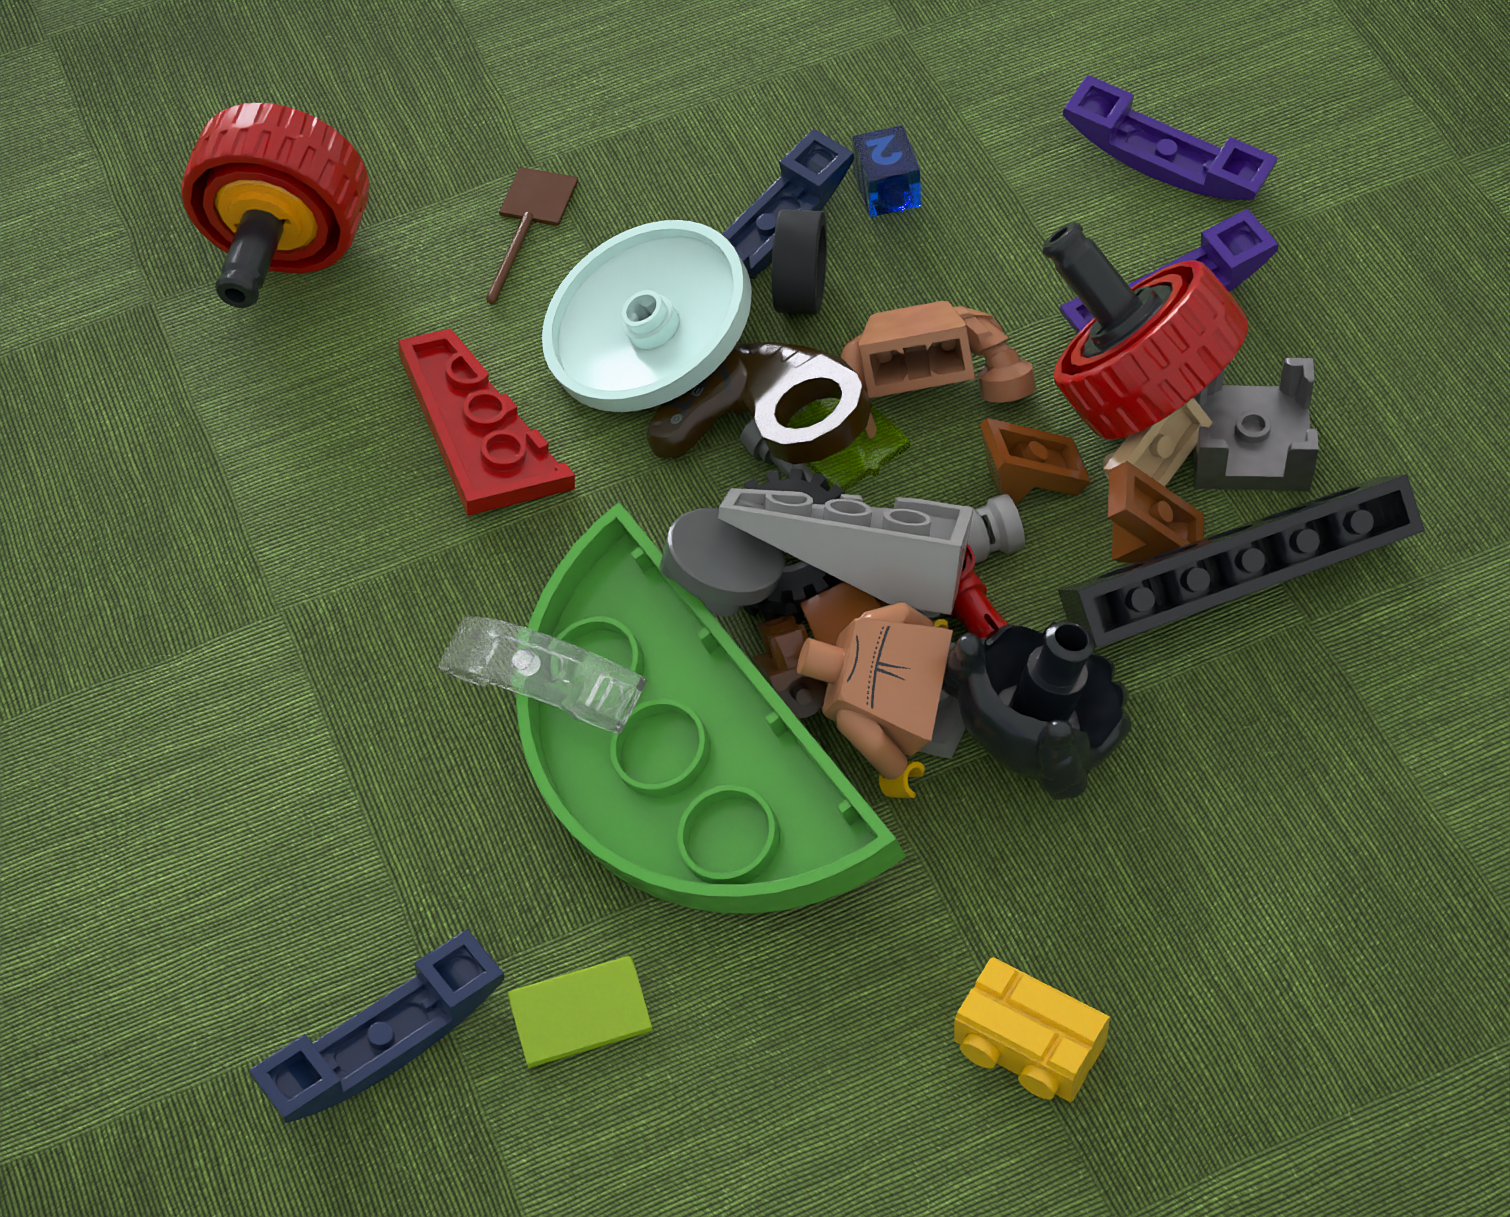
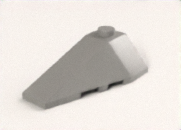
(890, 553)

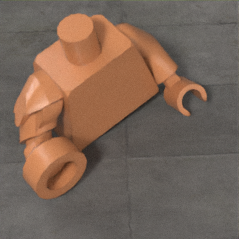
(934, 348)

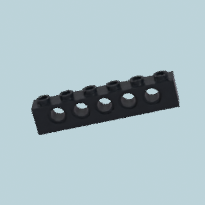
(1243, 559)

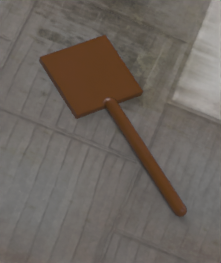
(535, 198)

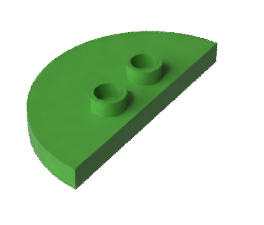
(714, 778)

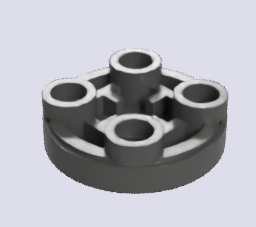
(720, 562)

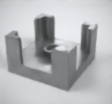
(1258, 433)

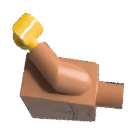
(884, 687)

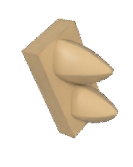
(1163, 446)

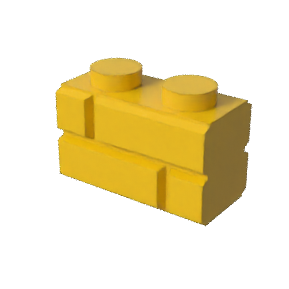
(1030, 1031)

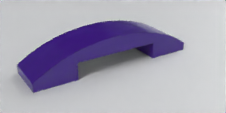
(1162, 151)
(1229, 249)

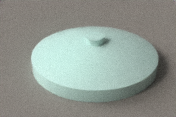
(646, 316)

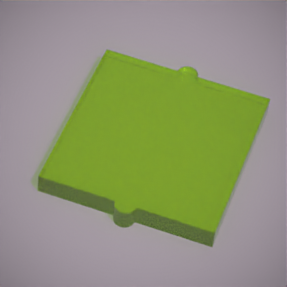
(863, 455)

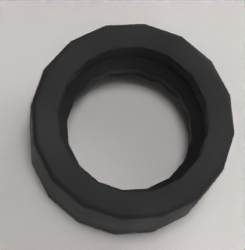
(799, 261)

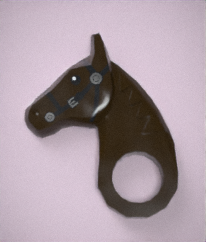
(771, 385)

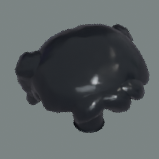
(1040, 702)

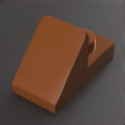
(1031, 458)
(1148, 516)

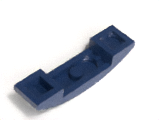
(806, 183)
(382, 1037)

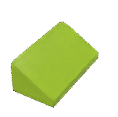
(579, 1011)

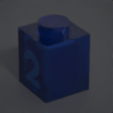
(886, 171)

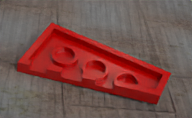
(477, 429)

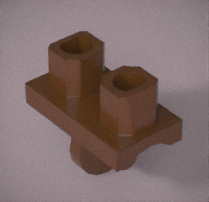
(779, 663)

